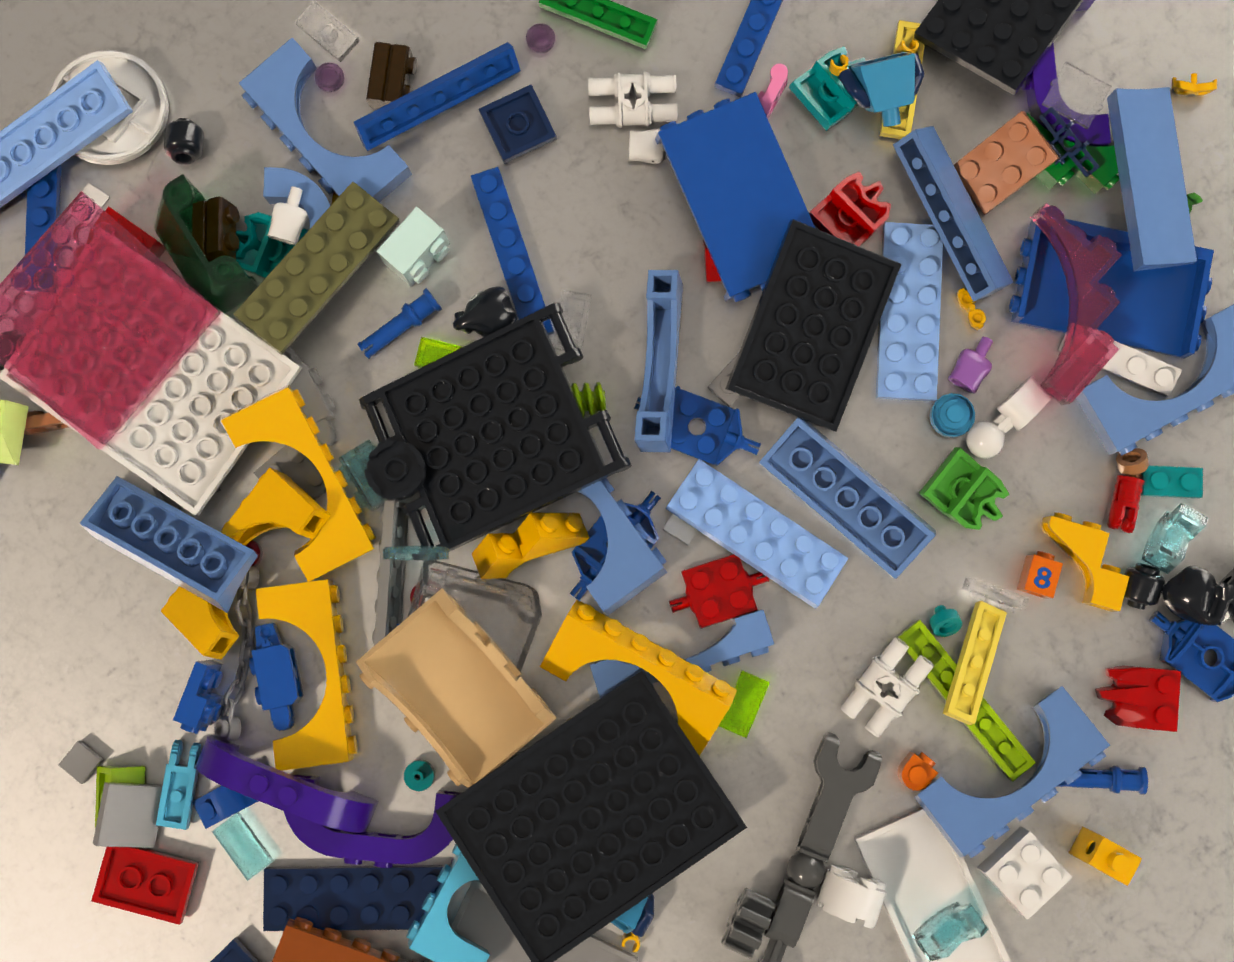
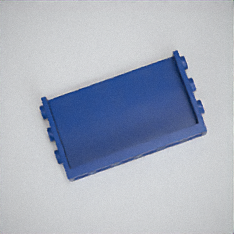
(735, 188)
(1156, 309)

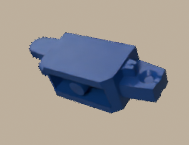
(276, 676)

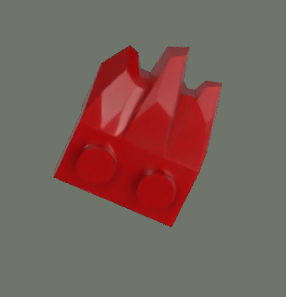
(851, 210)
(1142, 697)

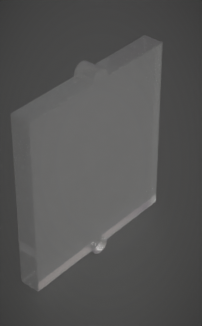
(1076, 95)

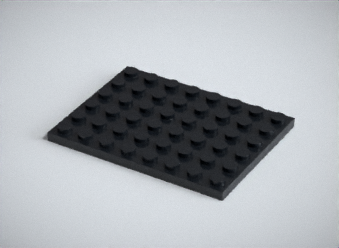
(590, 820)

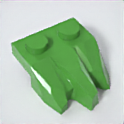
(965, 490)

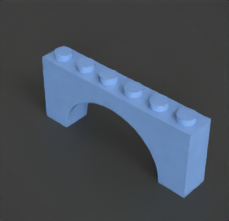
(277, 91)
(1126, 419)
(629, 560)
(1068, 746)

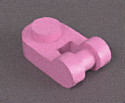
(777, 85)

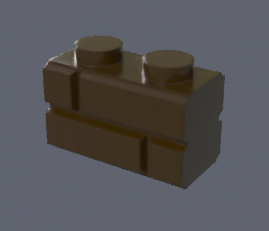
(389, 73)
(215, 227)

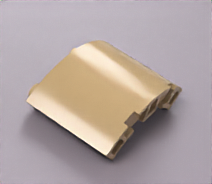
(456, 689)

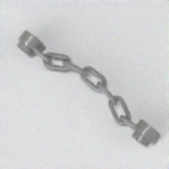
(229, 727)

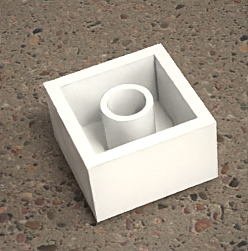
(1024, 872)

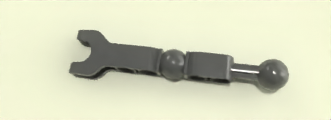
(816, 842)

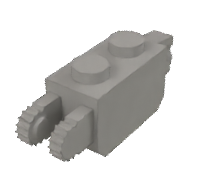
(317, 404)

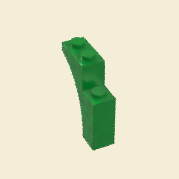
(1105, 157)

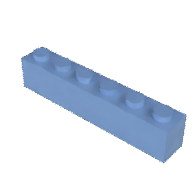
(953, 213)

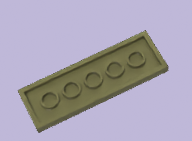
(316, 268)

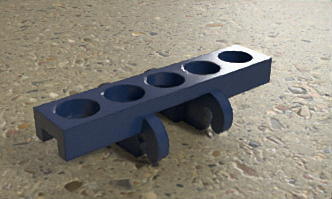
(1071, 152)

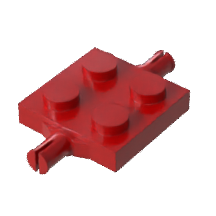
(718, 591)

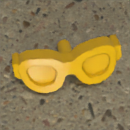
(1186, 88)
(975, 316)

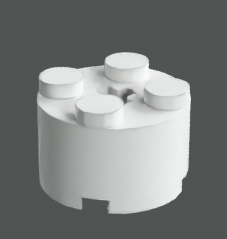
(851, 897)

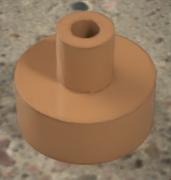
(1133, 463)

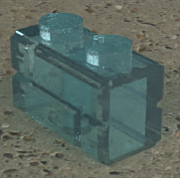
(354, 468)

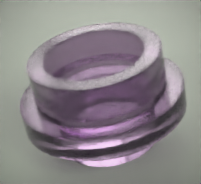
(540, 38)
(329, 77)

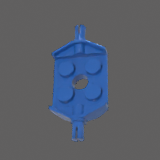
(721, 433)
(592, 554)
(1184, 650)

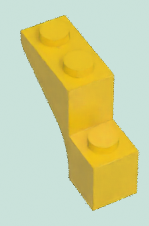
(535, 537)
(1086, 547)

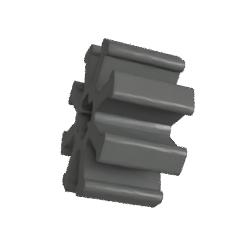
(748, 923)

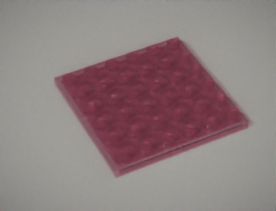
(96, 320)

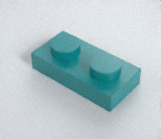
(1173, 482)

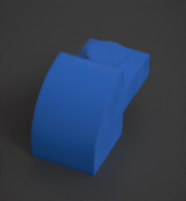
(220, 805)

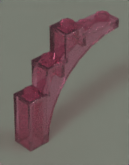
(1090, 303)

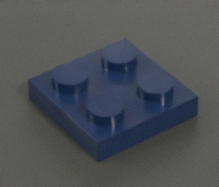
(517, 124)

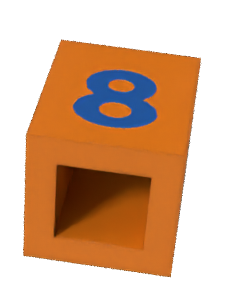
(1040, 575)

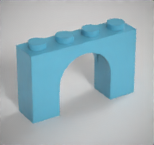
(432, 934)

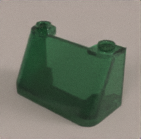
(218, 281)

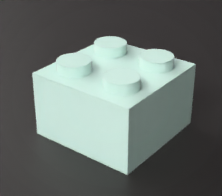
(414, 247)

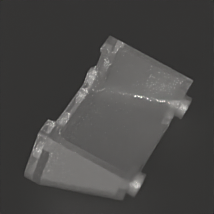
(501, 606)

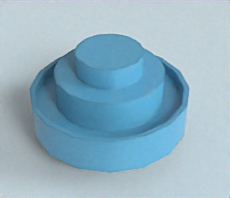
(952, 415)

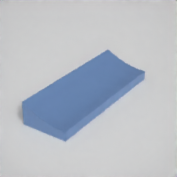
(1151, 178)
(848, 497)
(170, 542)

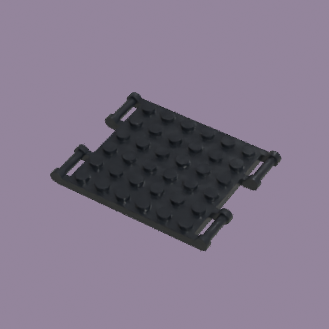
(495, 430)

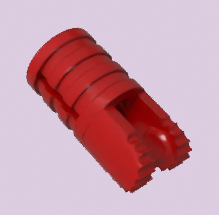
(1125, 503)

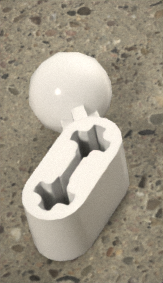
(987, 437)

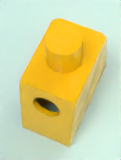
(1106, 856)

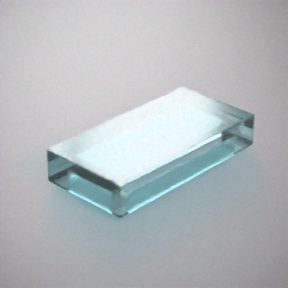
(422, 553)
(243, 846)

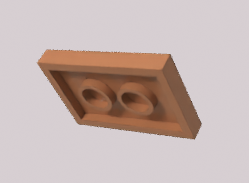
(1005, 162)

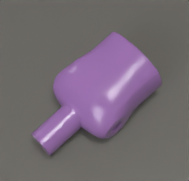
(972, 367)

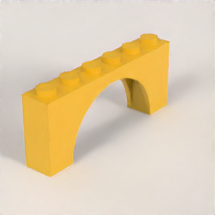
(282, 420)
(270, 505)
(592, 636)
(328, 733)

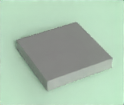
(128, 815)

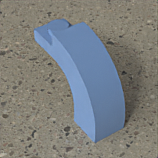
(278, 185)

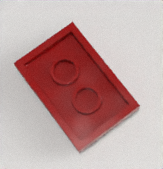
(145, 882)

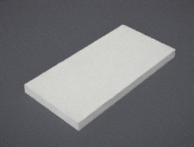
(922, 879)

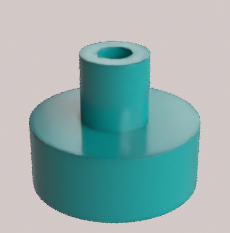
(945, 621)
(426, 773)

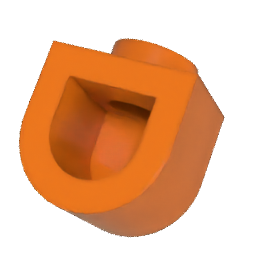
(916, 771)

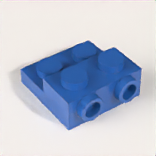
(198, 703)

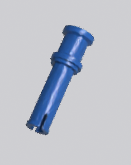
(411, 315)
(1112, 779)

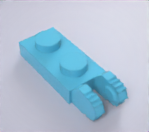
(178, 788)

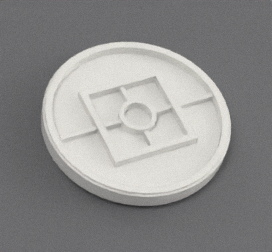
(144, 95)

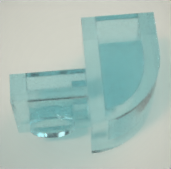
(1171, 537)
(948, 929)

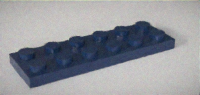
(348, 896)

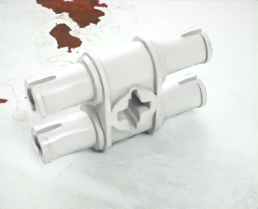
(642, 86)
(890, 702)

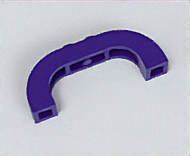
(1037, 88)
(314, 803)
(378, 847)

